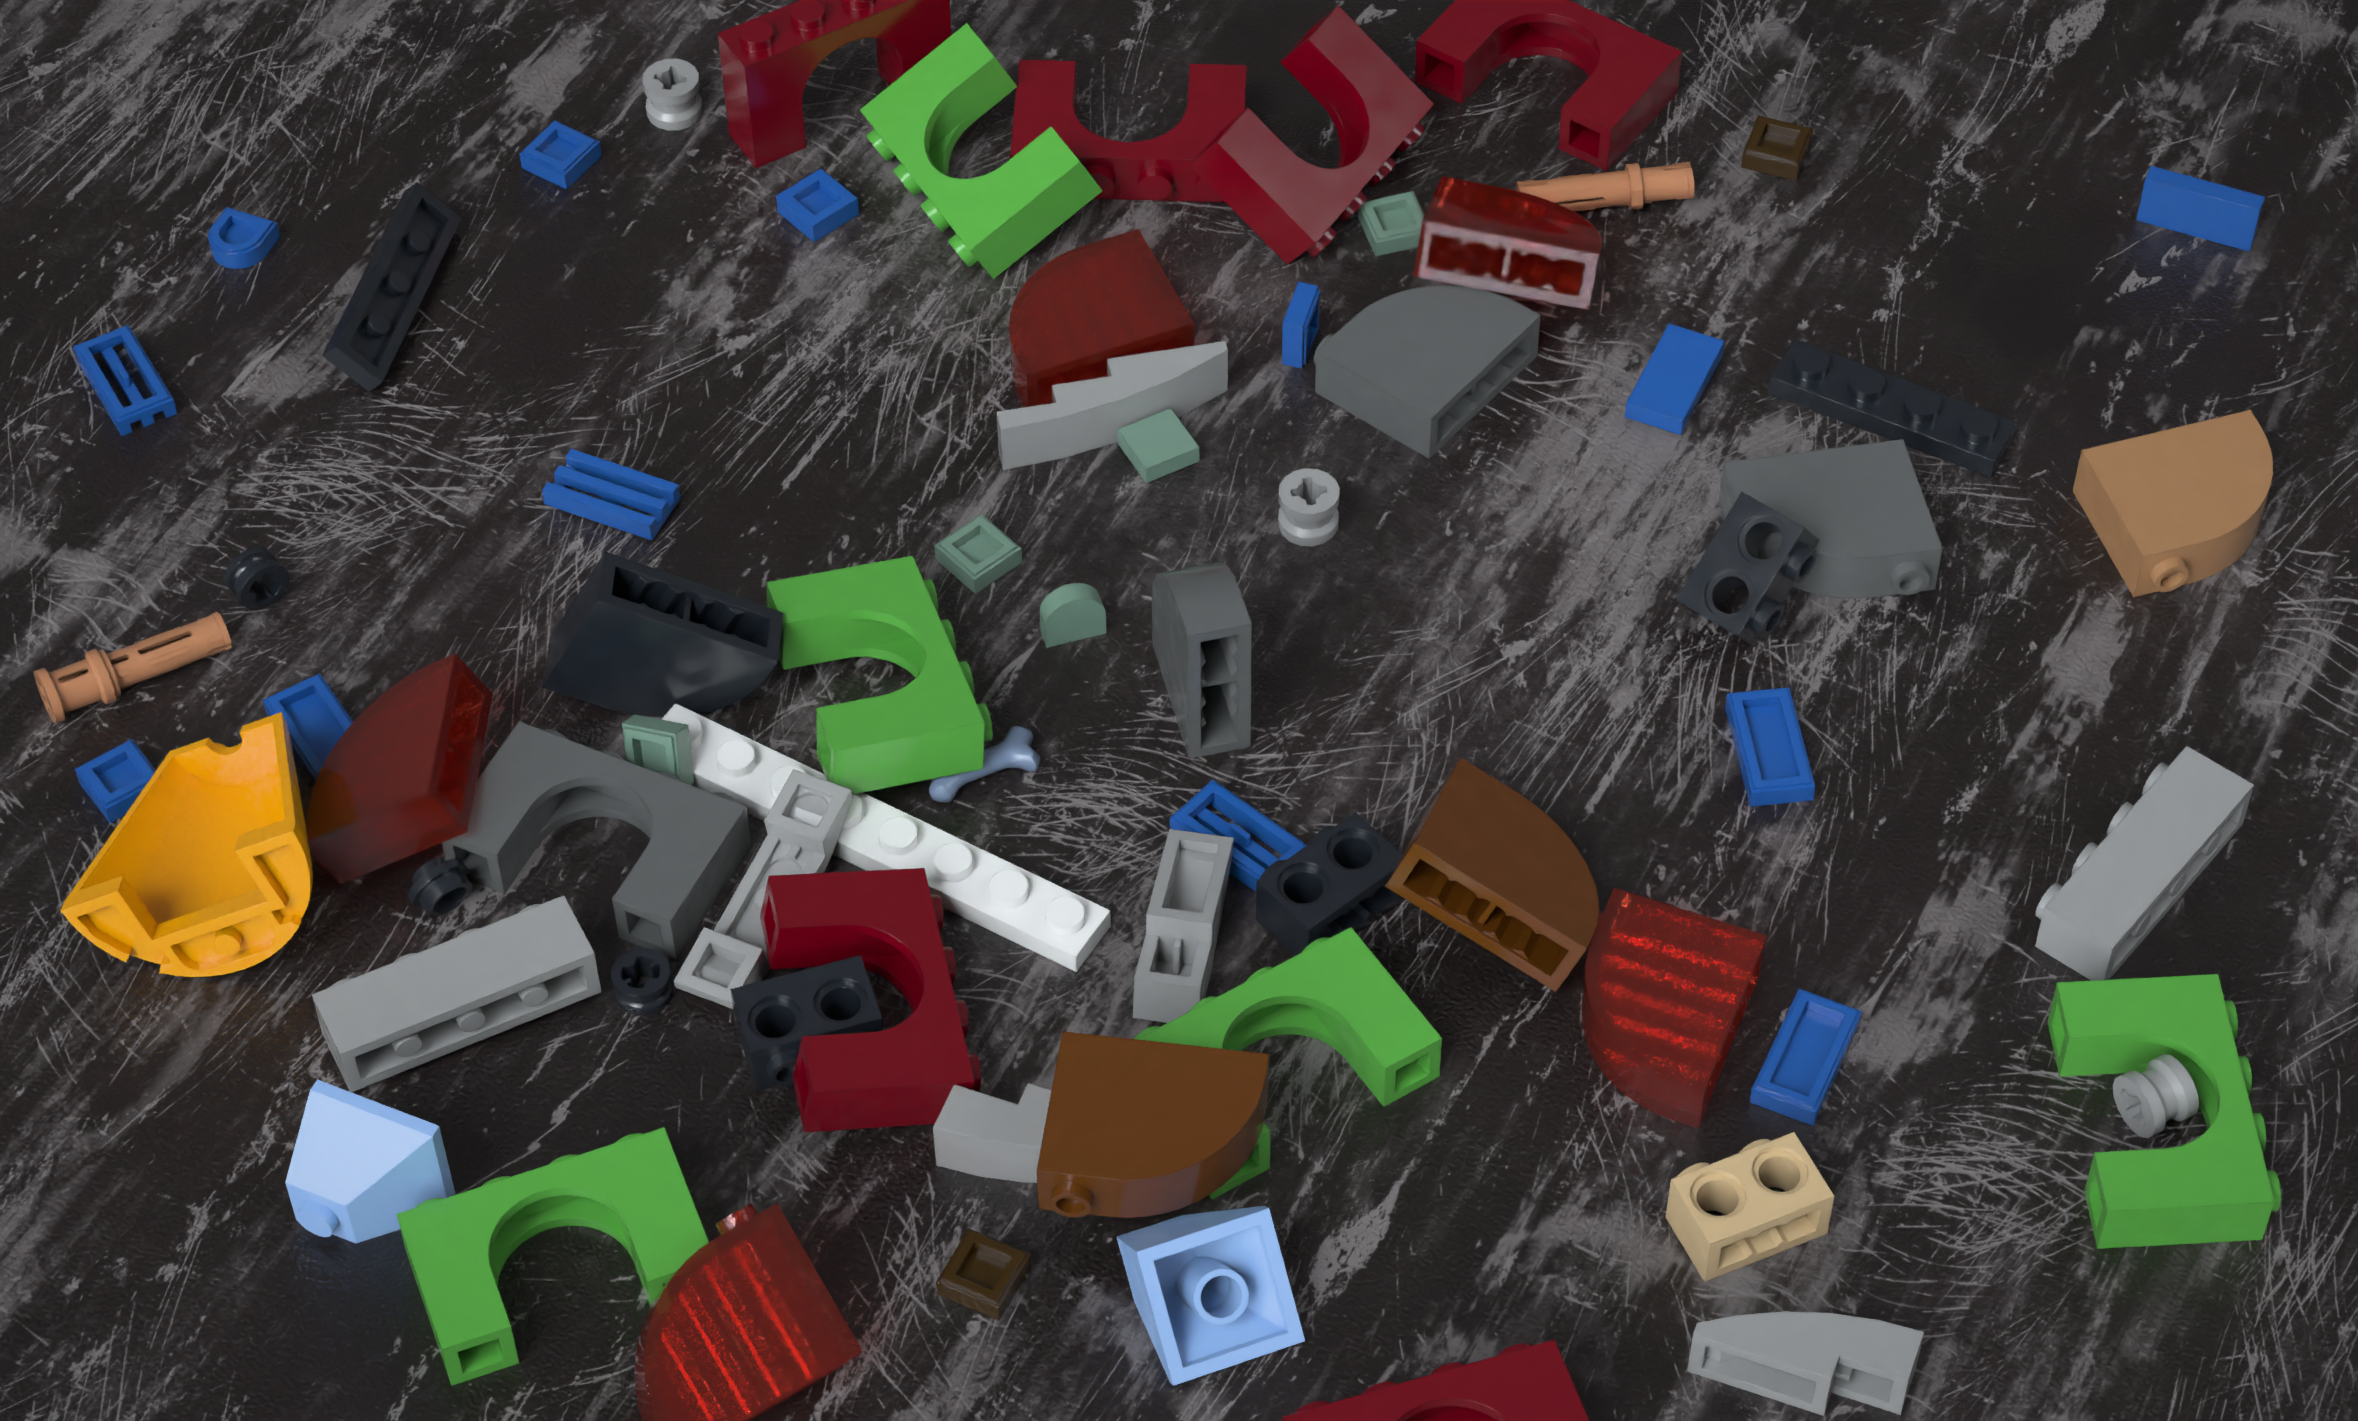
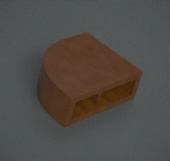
(1500, 875)
(1146, 1124)

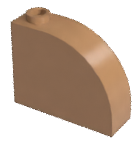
(2177, 499)

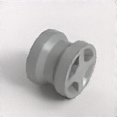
(672, 94)
(1308, 507)
(2155, 1096)

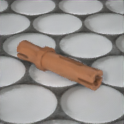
(1618, 188)

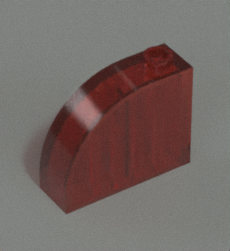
(1508, 244)
(1092, 308)
(401, 772)
(1666, 1001)
(739, 1326)

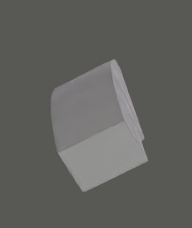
(1182, 925)
(991, 1134)
(1808, 1357)

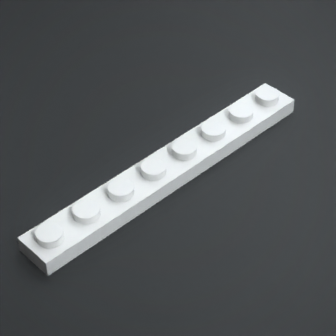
(885, 838)

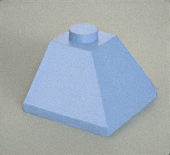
(362, 1165)
(1211, 1290)

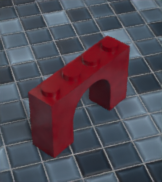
(775, 54)
(1627, 70)
(1373, 113)
(1139, 169)
(896, 928)
(1513, 1386)

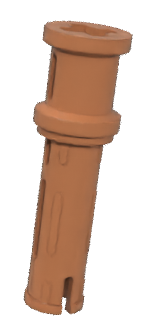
(104, 675)

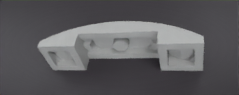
(798, 841)

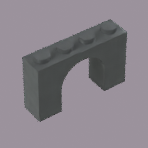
(549, 781)

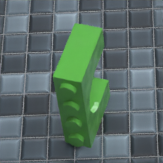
(992, 214)
(893, 616)
(1328, 994)
(2186, 1192)
(465, 1239)

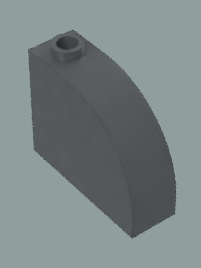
(1426, 360)
(1858, 505)
(1204, 655)

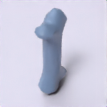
(1012, 752)

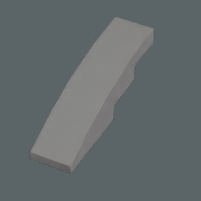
(1092, 410)

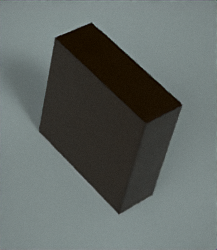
(1777, 148)
(983, 1274)

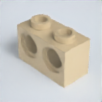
(1755, 1218)

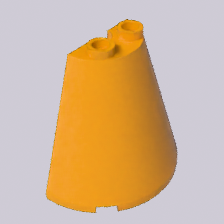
(205, 860)

